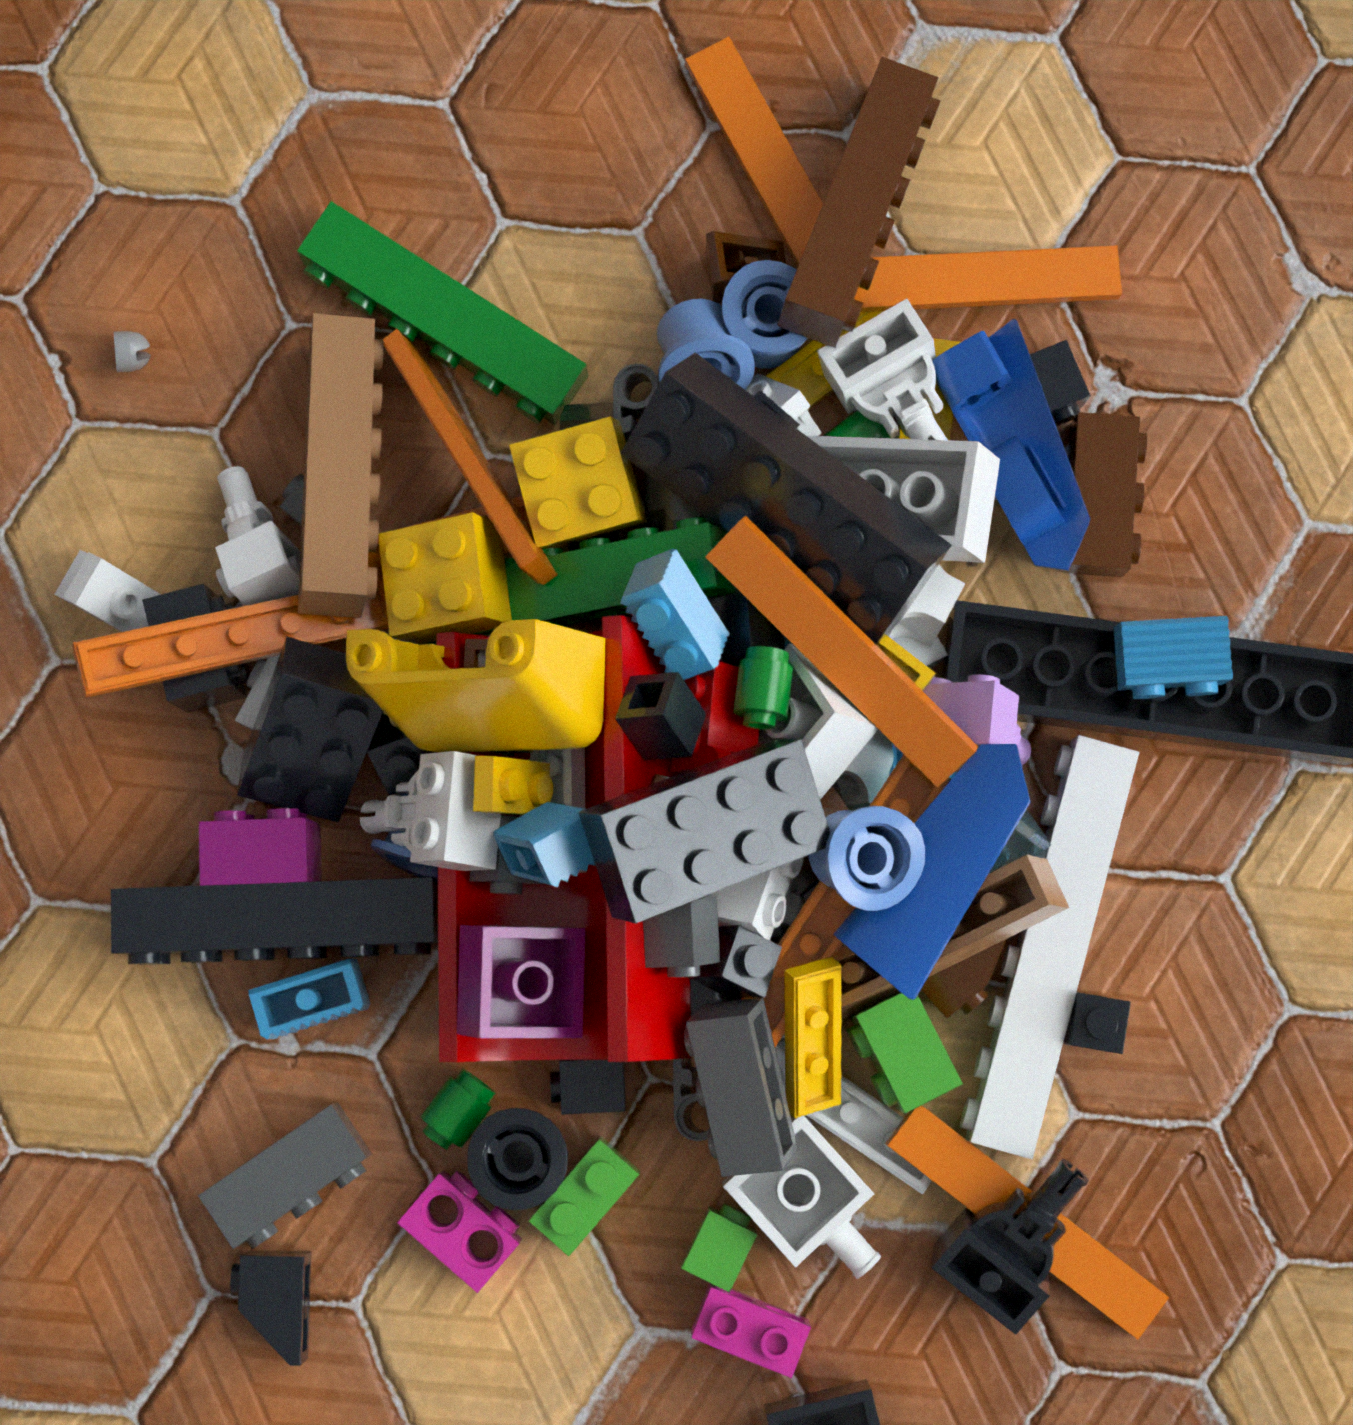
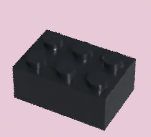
(309, 733)

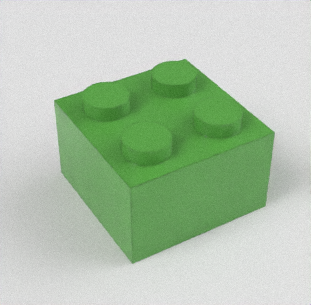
(904, 1051)

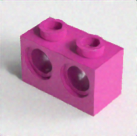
(452, 1240)
(751, 1329)

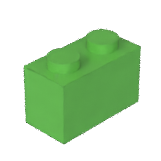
(585, 1196)

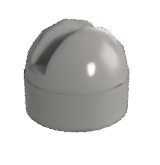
(128, 351)

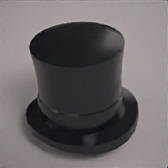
(517, 1158)

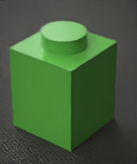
(720, 1246)

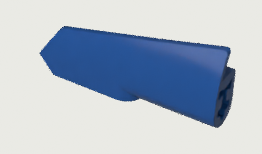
(1003, 407)
(962, 841)

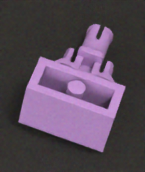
(981, 710)

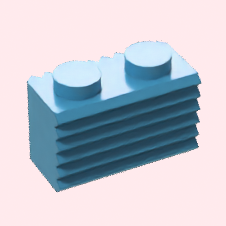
(675, 615)
(1173, 655)
(545, 844)
(309, 999)

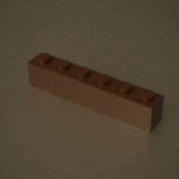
(857, 203)

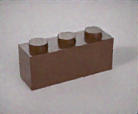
(1105, 462)

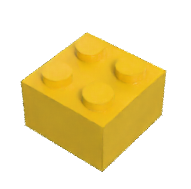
(577, 483)
(444, 578)

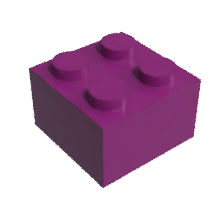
(259, 851)
(521, 981)

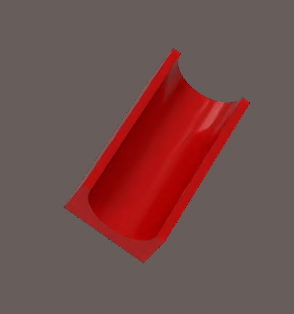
(626, 1007)

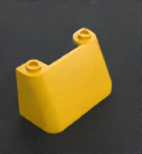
(533, 694)

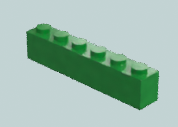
(442, 314)
(597, 574)

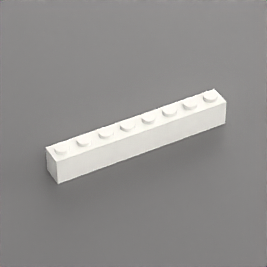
(1050, 955)

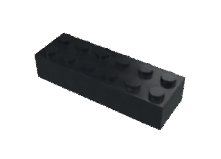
(743, 459)
(273, 917)

